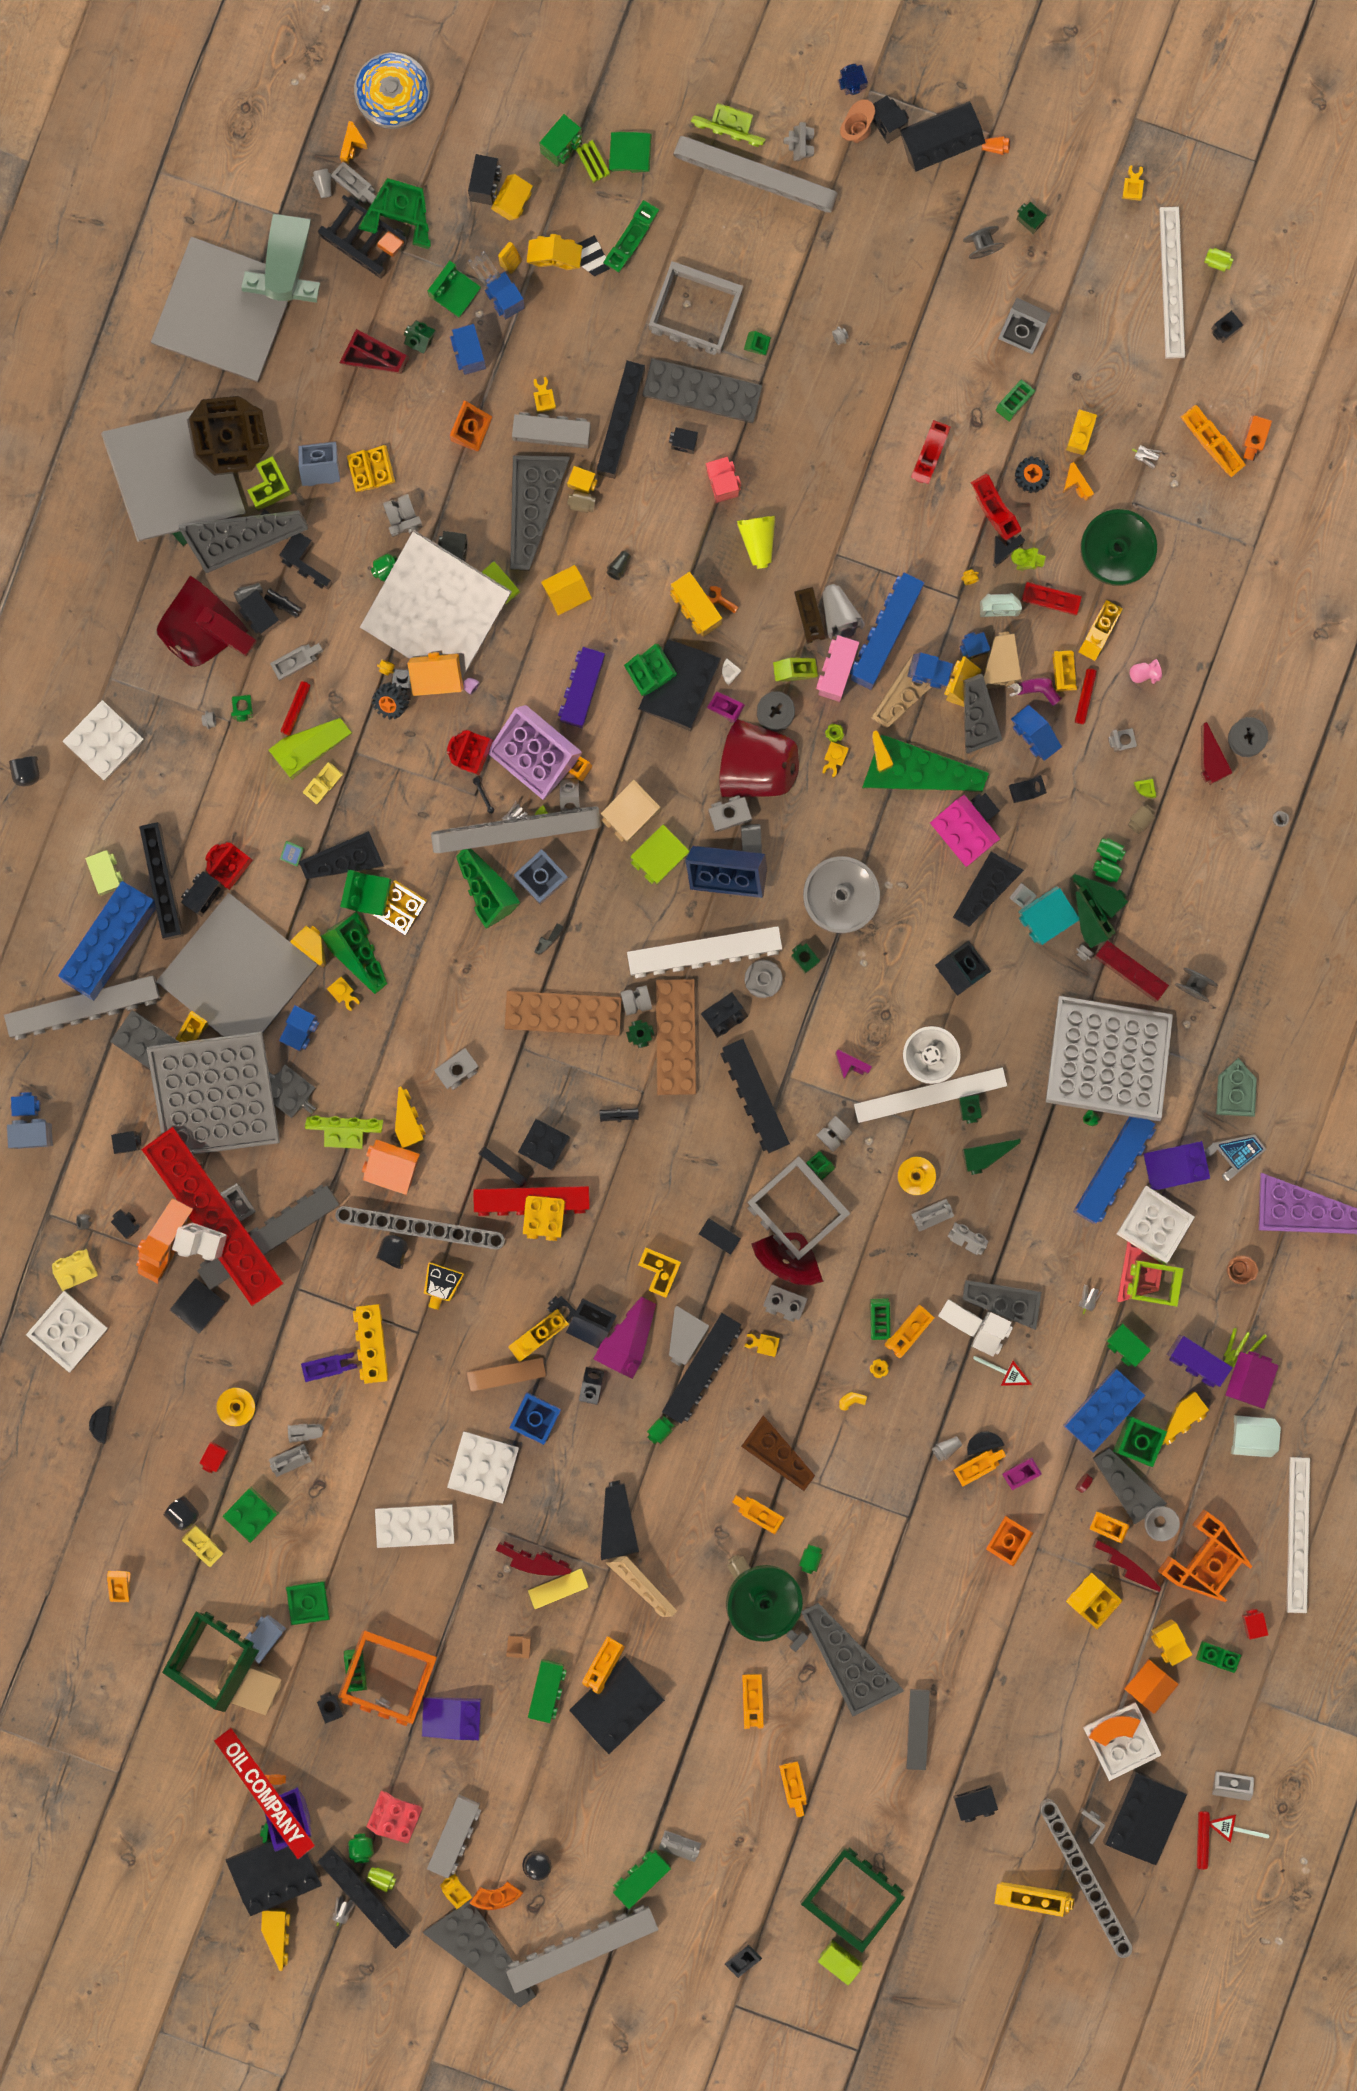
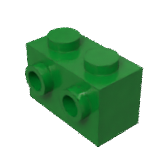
(1127, 1345)

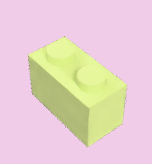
(104, 872)

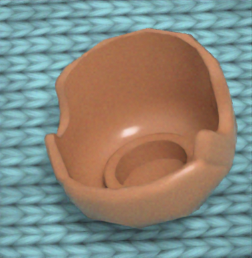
(1242, 1269)

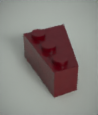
(372, 354)

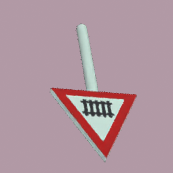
(1012, 1376)
(1225, 1828)

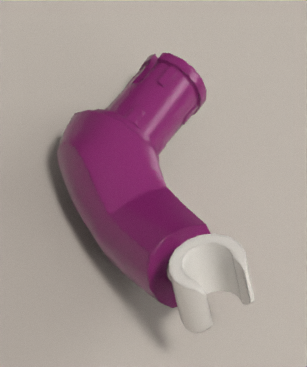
(1037, 685)

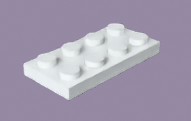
(414, 1526)

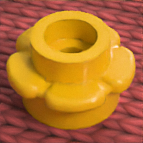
(970, 577)
(386, 667)
(874, 1368)

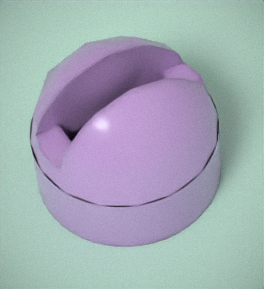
(470, 685)

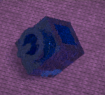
(852, 79)

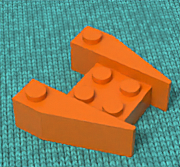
(157, 1250)
(1212, 1563)

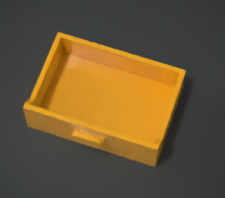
(435, 674)

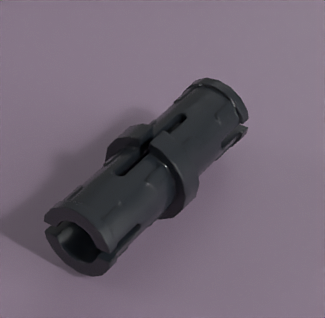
(283, 603)
(619, 1114)

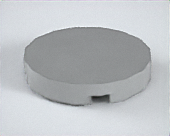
(763, 979)

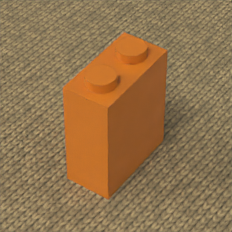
(390, 1166)

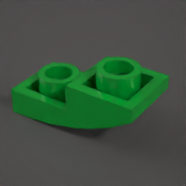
(1218, 1657)

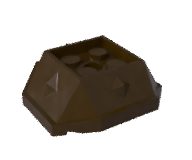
(240, 422)

